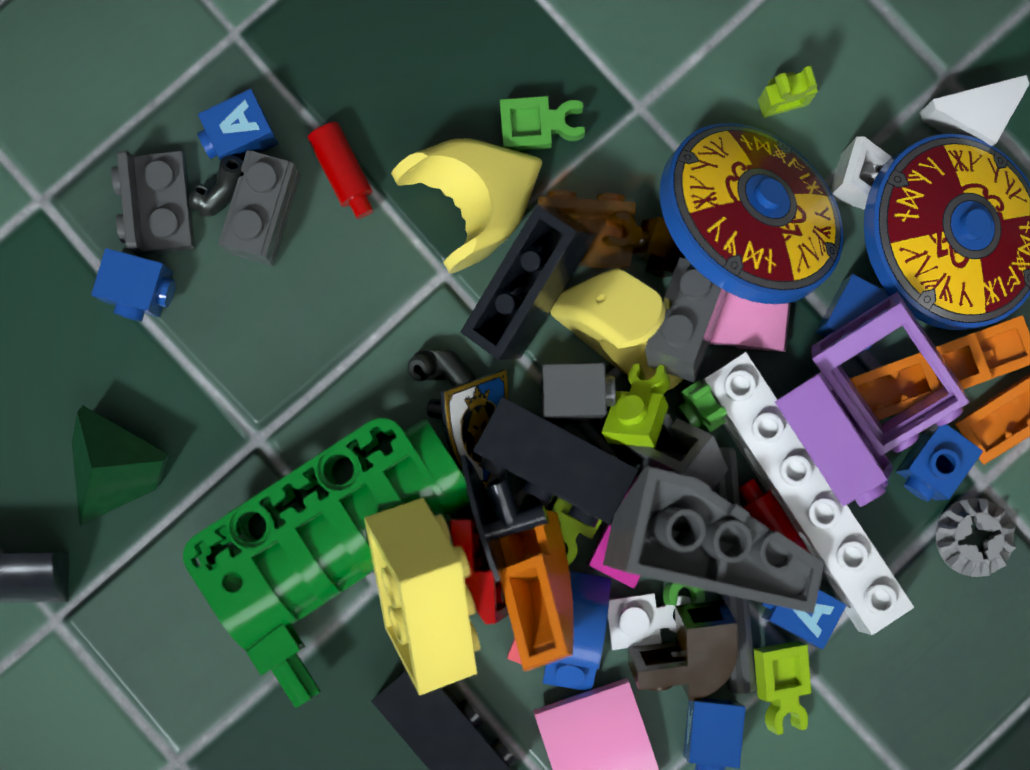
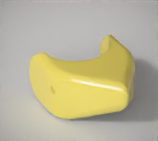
(485, 183)
(614, 318)

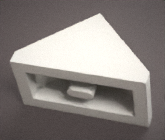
(978, 111)
(857, 171)

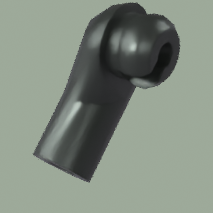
(213, 201)
(439, 365)

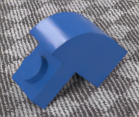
(590, 616)

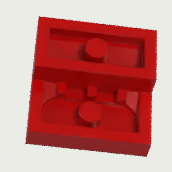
(485, 591)

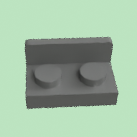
(153, 202)

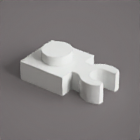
(638, 621)

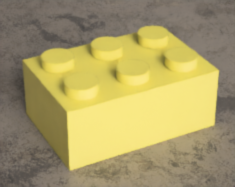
(423, 594)

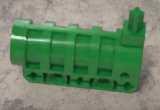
(315, 548)

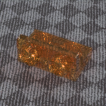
(595, 216)

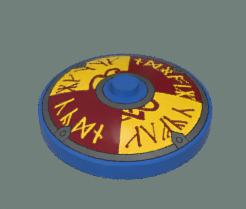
(751, 213)
(951, 231)

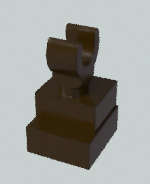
(650, 242)

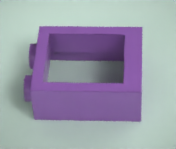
(861, 333)
(835, 442)

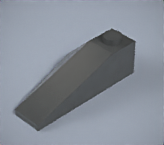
(693, 537)

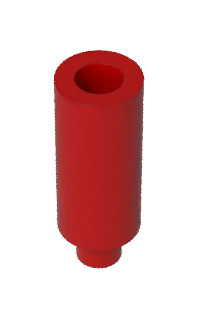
(342, 168)
(768, 511)

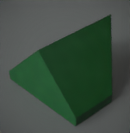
(111, 465)

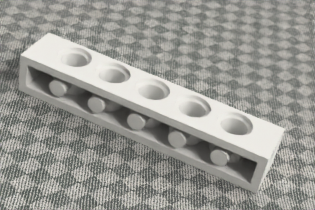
(827, 528)

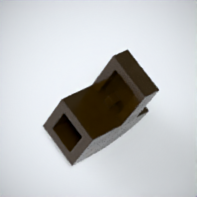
(697, 660)

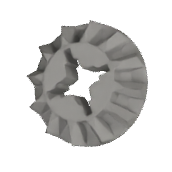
(957, 523)

